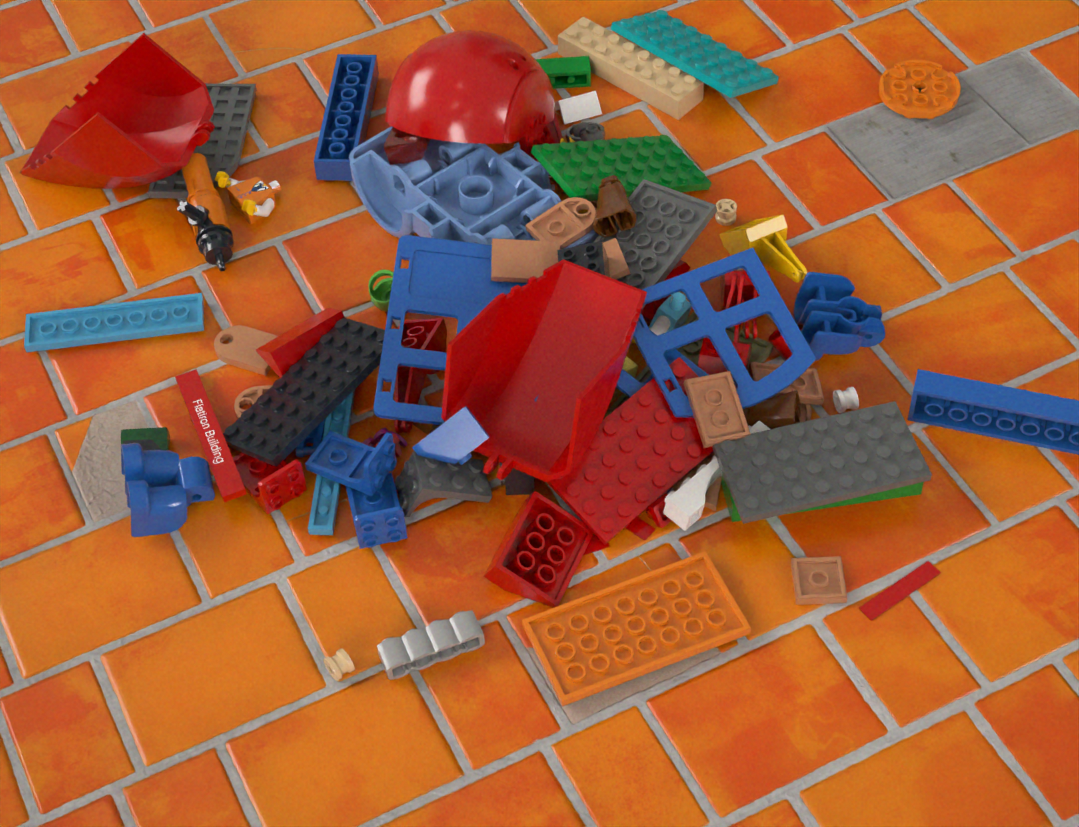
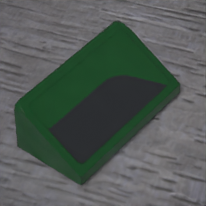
(148, 438)

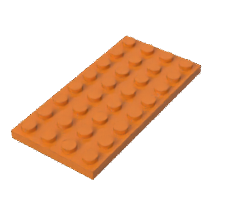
(635, 628)

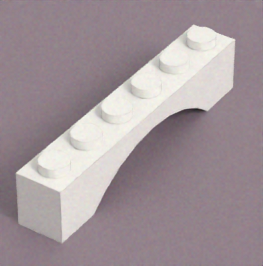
(688, 501)

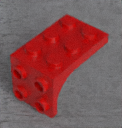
(270, 484)

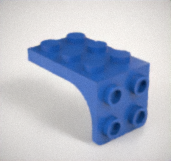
(354, 462)
(377, 517)

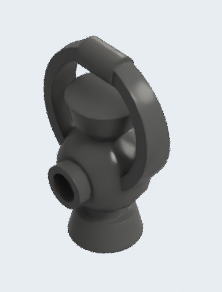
(585, 132)

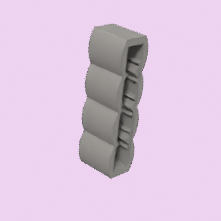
(429, 645)

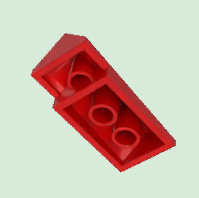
(292, 345)

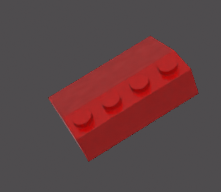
(539, 551)

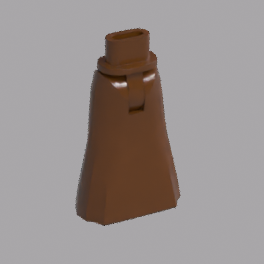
(613, 207)
(775, 411)

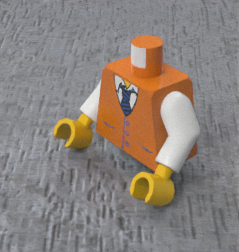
(250, 196)

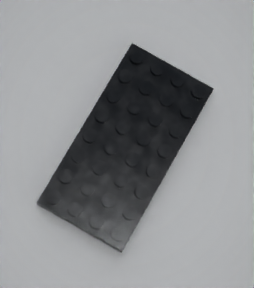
(307, 392)

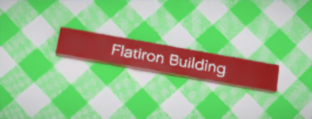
(211, 436)

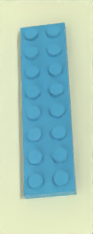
(114, 322)

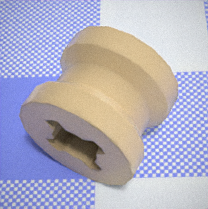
(726, 212)
(339, 664)

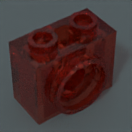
(404, 147)

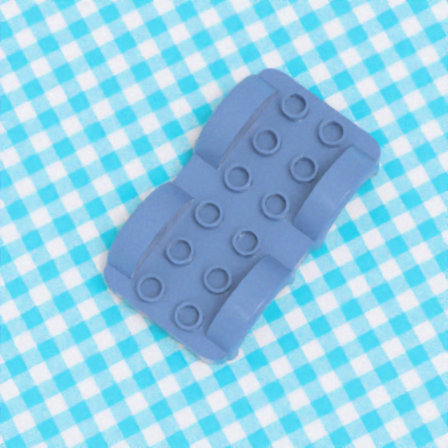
(454, 191)

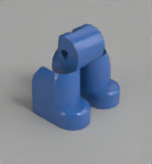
(835, 319)
(162, 488)

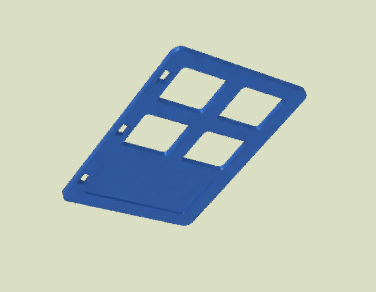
(440, 281)

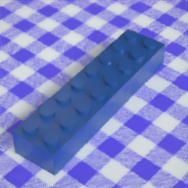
(346, 115)
(995, 411)

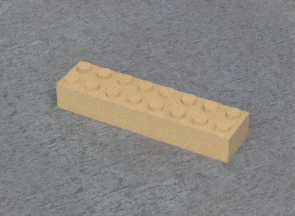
(632, 68)

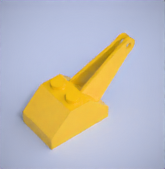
(769, 242)

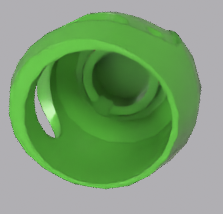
(381, 294)

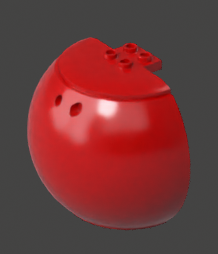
(472, 91)

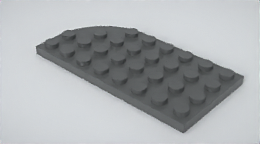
(224, 148)

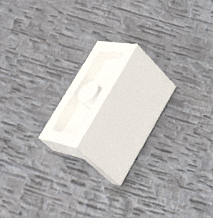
(579, 107)

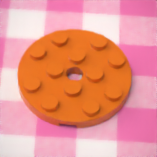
(938, 93)

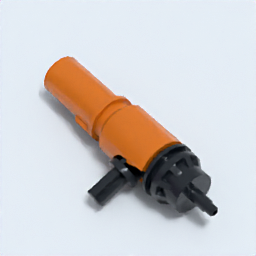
(206, 213)

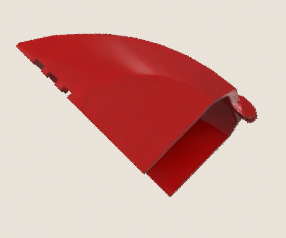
(128, 125)
(547, 339)

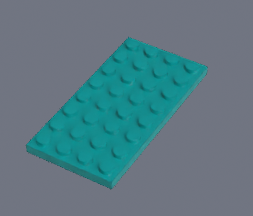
(695, 53)

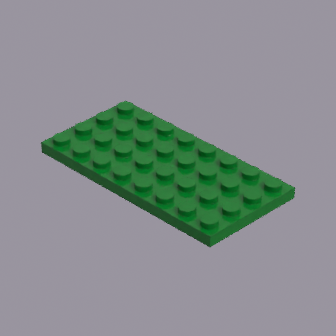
(583, 164)

